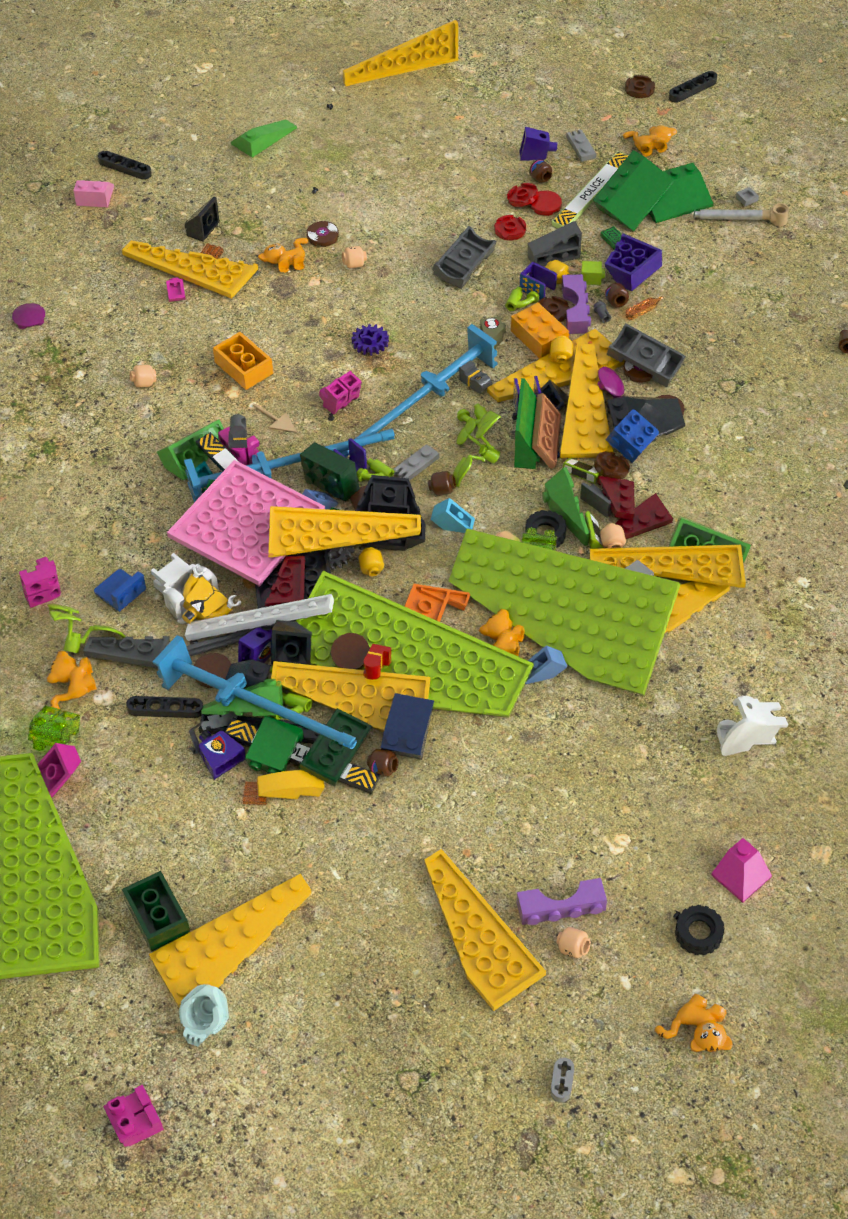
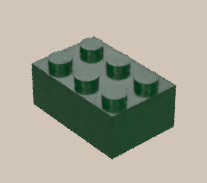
(329, 471)
(156, 911)

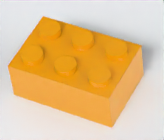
(537, 329)
(243, 360)

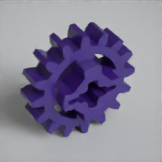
(370, 339)

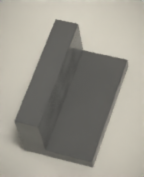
(594, 497)

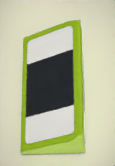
(581, 470)
(594, 531)

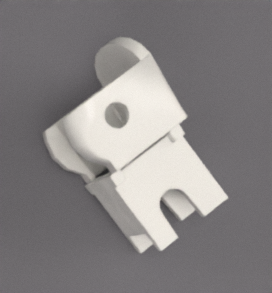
(172, 582)
(754, 729)

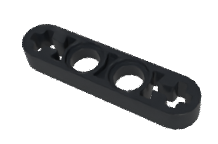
(706, 80)
(139, 171)
(164, 710)

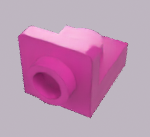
(175, 289)

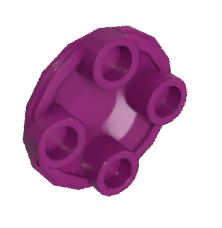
(28, 315)
(610, 382)

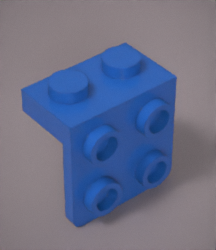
(632, 435)
(121, 588)

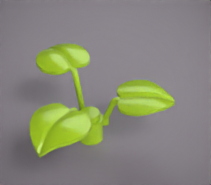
(486, 451)
(73, 639)

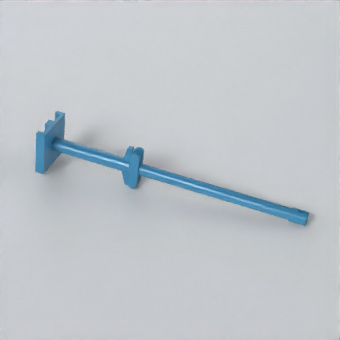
(479, 346)
(264, 467)
(176, 661)

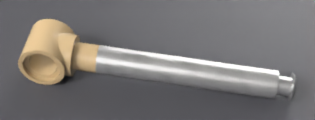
(777, 214)

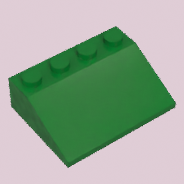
(632, 190)
(684, 195)
(525, 455)

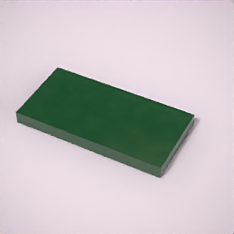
(327, 757)

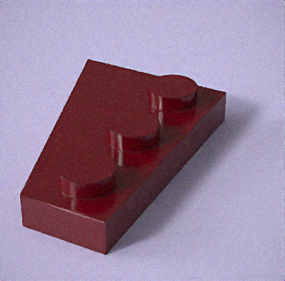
(620, 494)
(647, 517)
(290, 582)

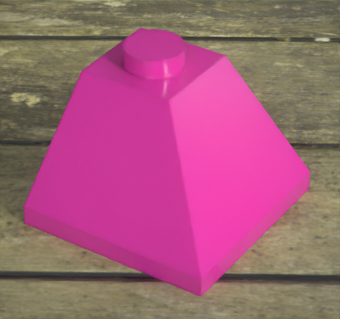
(58, 766)
(742, 870)

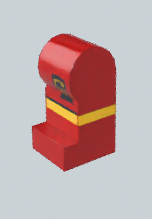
(375, 659)

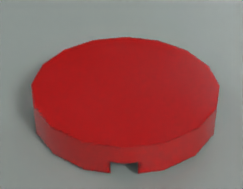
(522, 195)
(547, 203)
(510, 227)

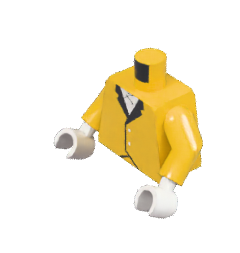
(203, 599)

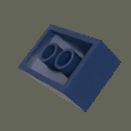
(407, 726)

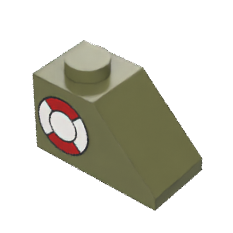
(494, 328)

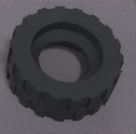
(548, 518)
(694, 945)

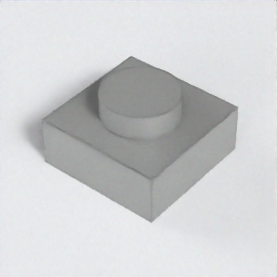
(747, 196)

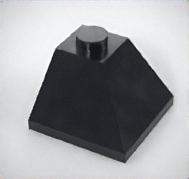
(203, 221)
(291, 643)
(253, 671)

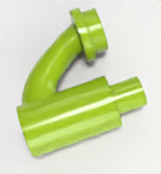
(514, 299)
(464, 415)
(377, 467)
(296, 701)

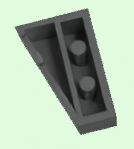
(560, 245)

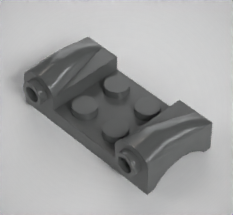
(463, 258)
(646, 354)

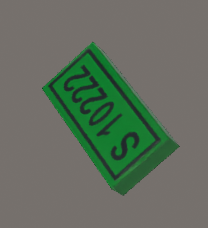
(611, 236)

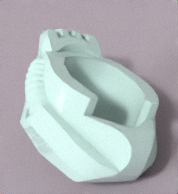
(203, 1013)

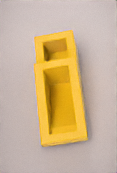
(289, 785)

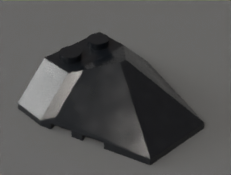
(660, 412)
(396, 496)

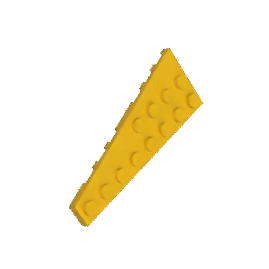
(693, 563)

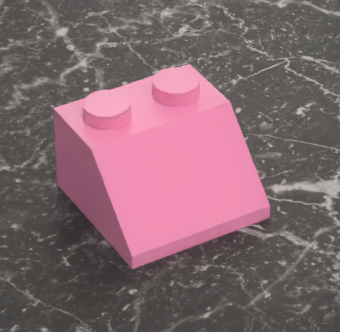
(93, 193)

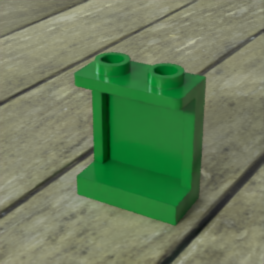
(273, 745)

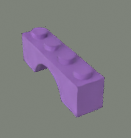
(577, 317)
(536, 907)

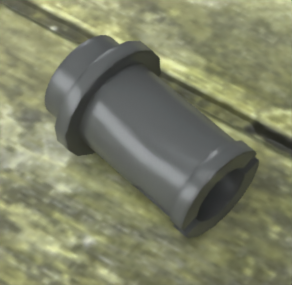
(600, 309)

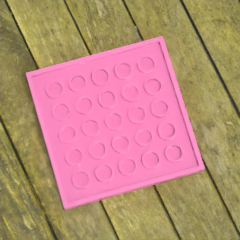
(233, 521)

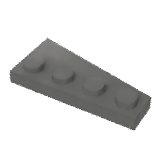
(126, 650)

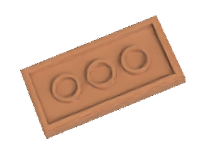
(546, 430)

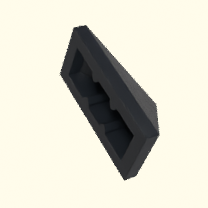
(555, 395)

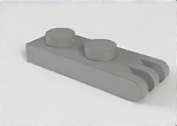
(581, 145)
(416, 463)

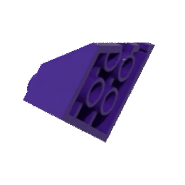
(633, 261)

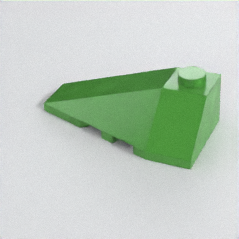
(262, 137)
(186, 448)
(561, 499)
(695, 534)
(269, 689)

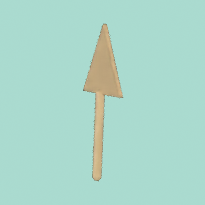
(282, 423)

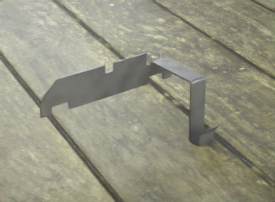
(214, 722)

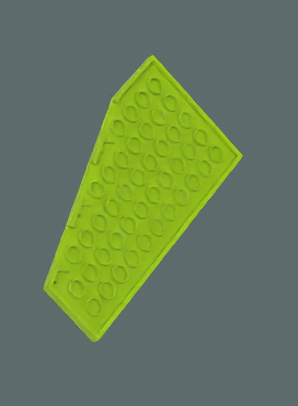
(591, 611)
(463, 670)
(44, 899)

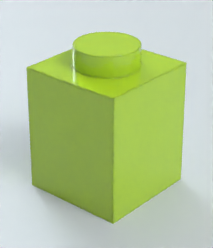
(592, 272)

